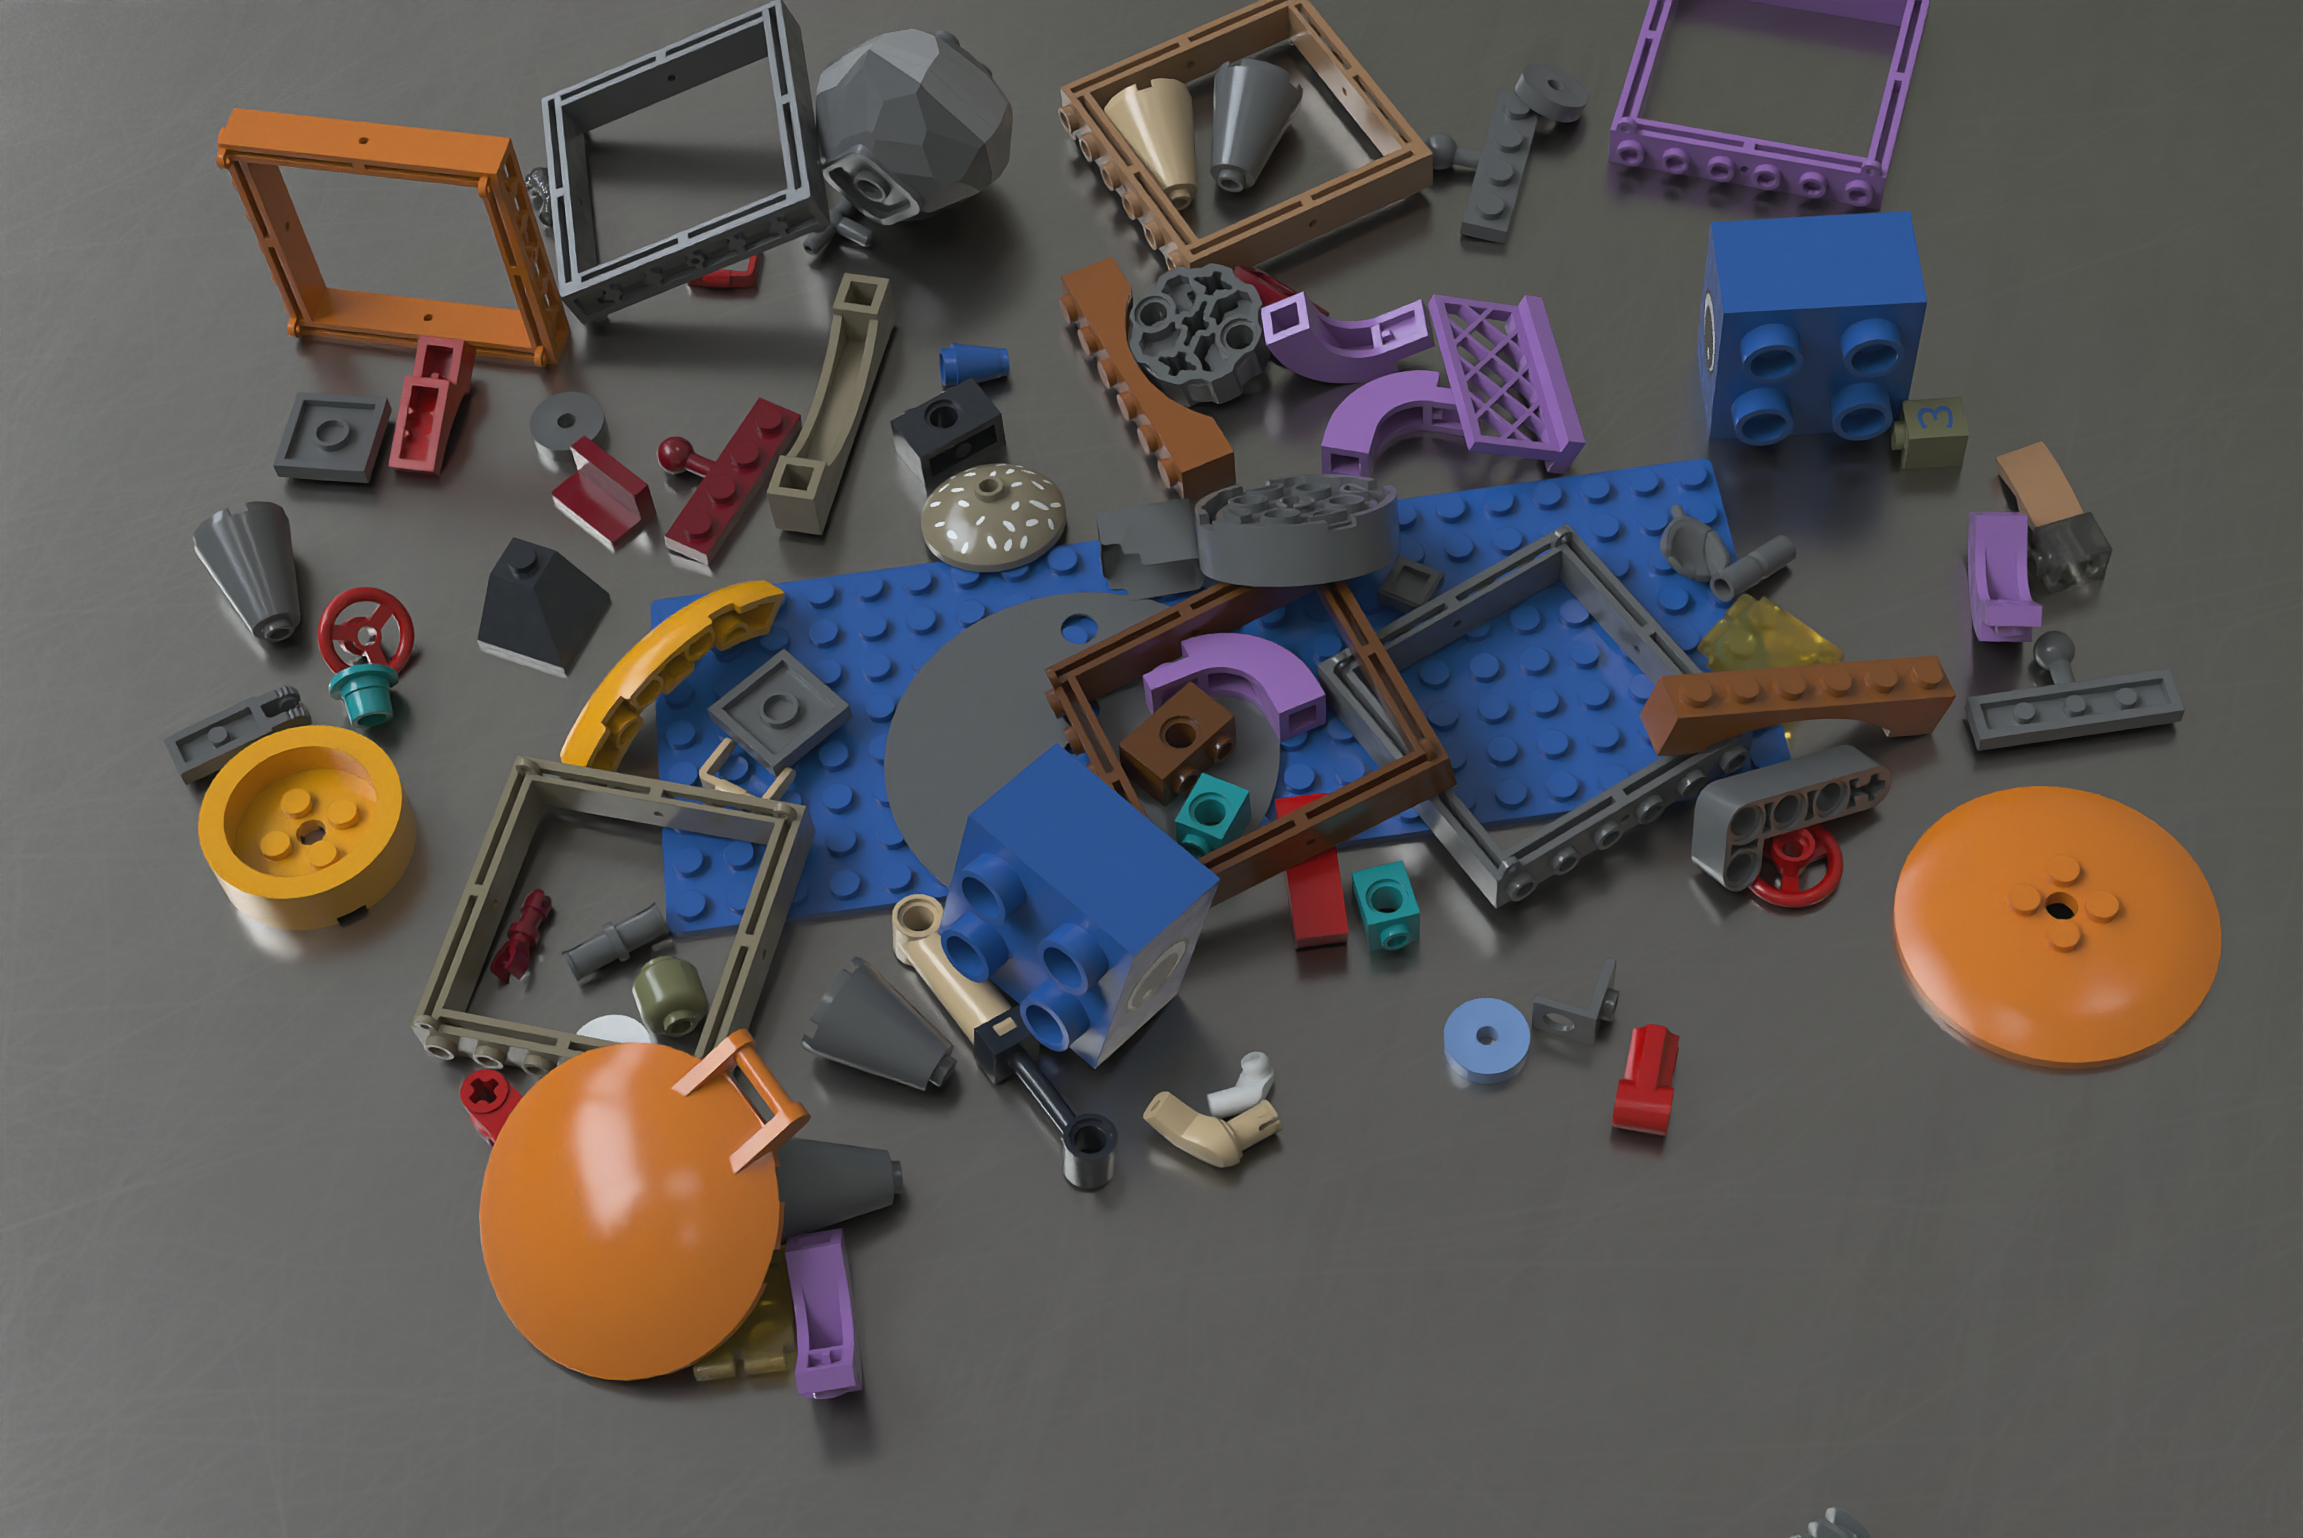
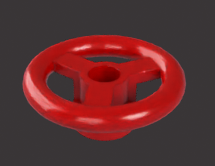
(348, 632)
(1808, 846)

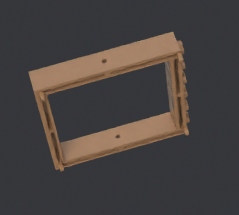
(1400, 173)

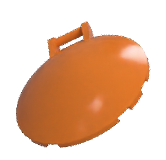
(637, 1205)

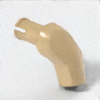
(1206, 1136)

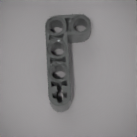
(1776, 799)

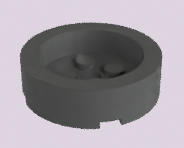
(1298, 530)

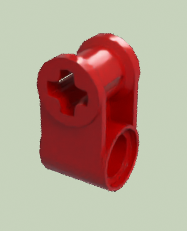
(488, 1086)

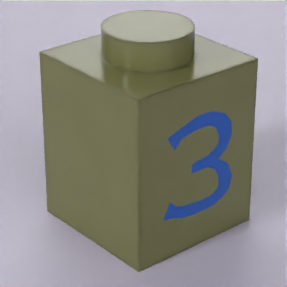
(1930, 433)

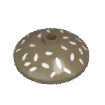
(993, 517)

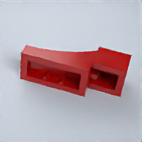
(430, 403)

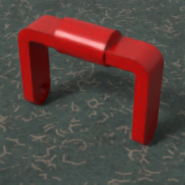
(730, 278)

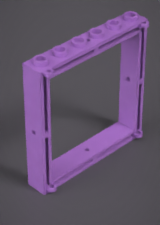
(1759, 161)

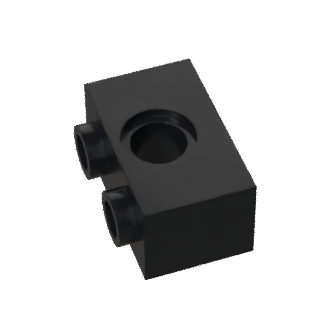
(948, 432)

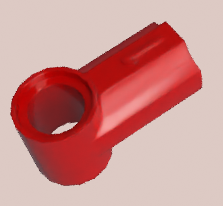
(1646, 1092)

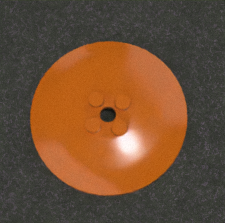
(2044, 986)

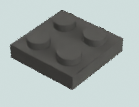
(332, 437)
(779, 712)

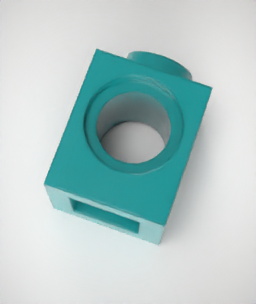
(1216, 802)
(1386, 888)

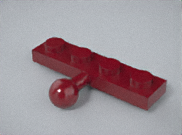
(727, 482)

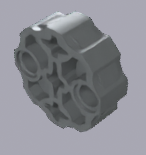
(1199, 334)

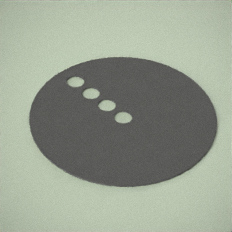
(984, 717)

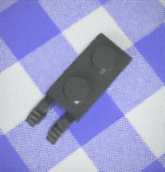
(219, 738)

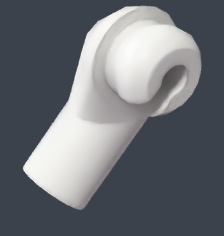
(1249, 1090)

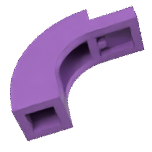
(1344, 349)
(1383, 411)
(1999, 577)
(1247, 670)
(824, 1315)

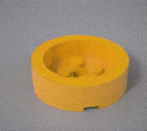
(285, 791)

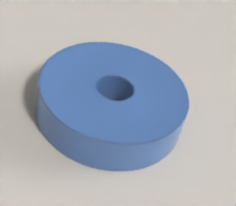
(1486, 1062)

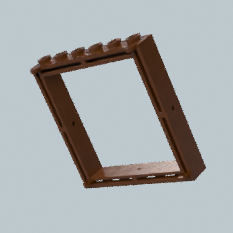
(1310, 828)

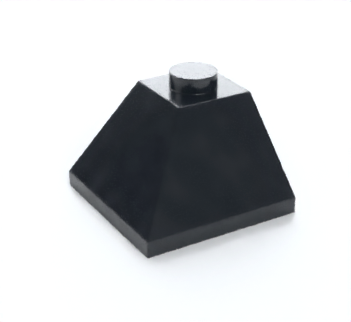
(539, 606)

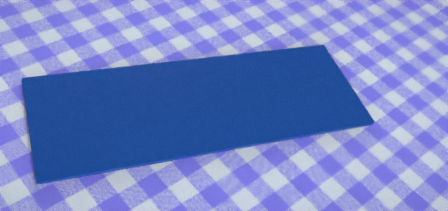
(1525, 705)

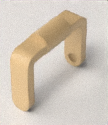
(719, 757)

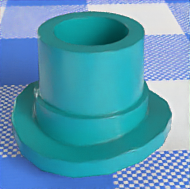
(365, 693)

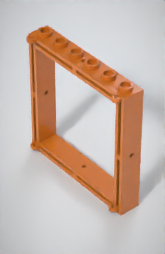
(261, 141)

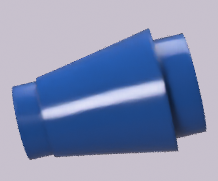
(973, 361)

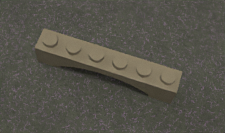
(812, 470)

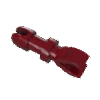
(523, 935)

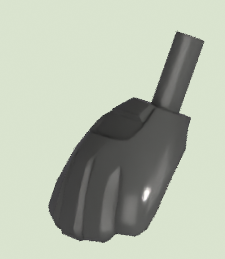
(1693, 547)

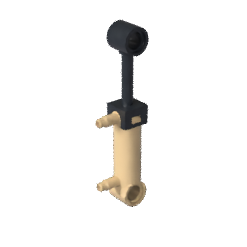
(1000, 1039)

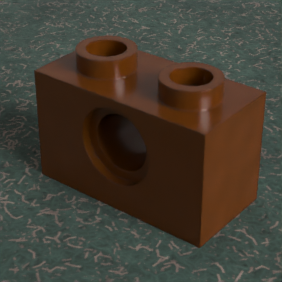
(1185, 719)

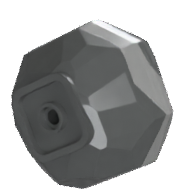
(910, 125)

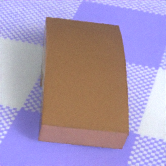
(2038, 485)

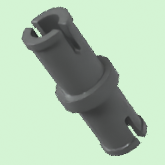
(615, 941)

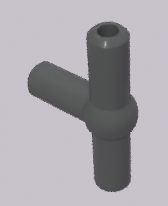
(840, 225)

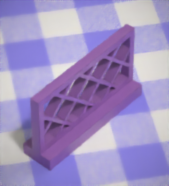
(1538, 379)

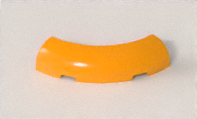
(661, 664)

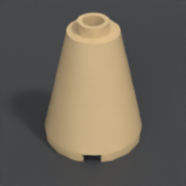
(1161, 134)

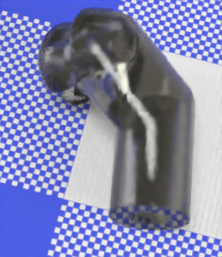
(539, 181)

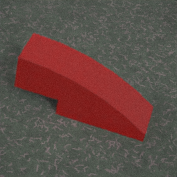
(1314, 890)

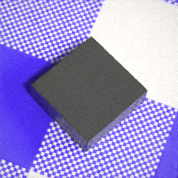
(1409, 585)

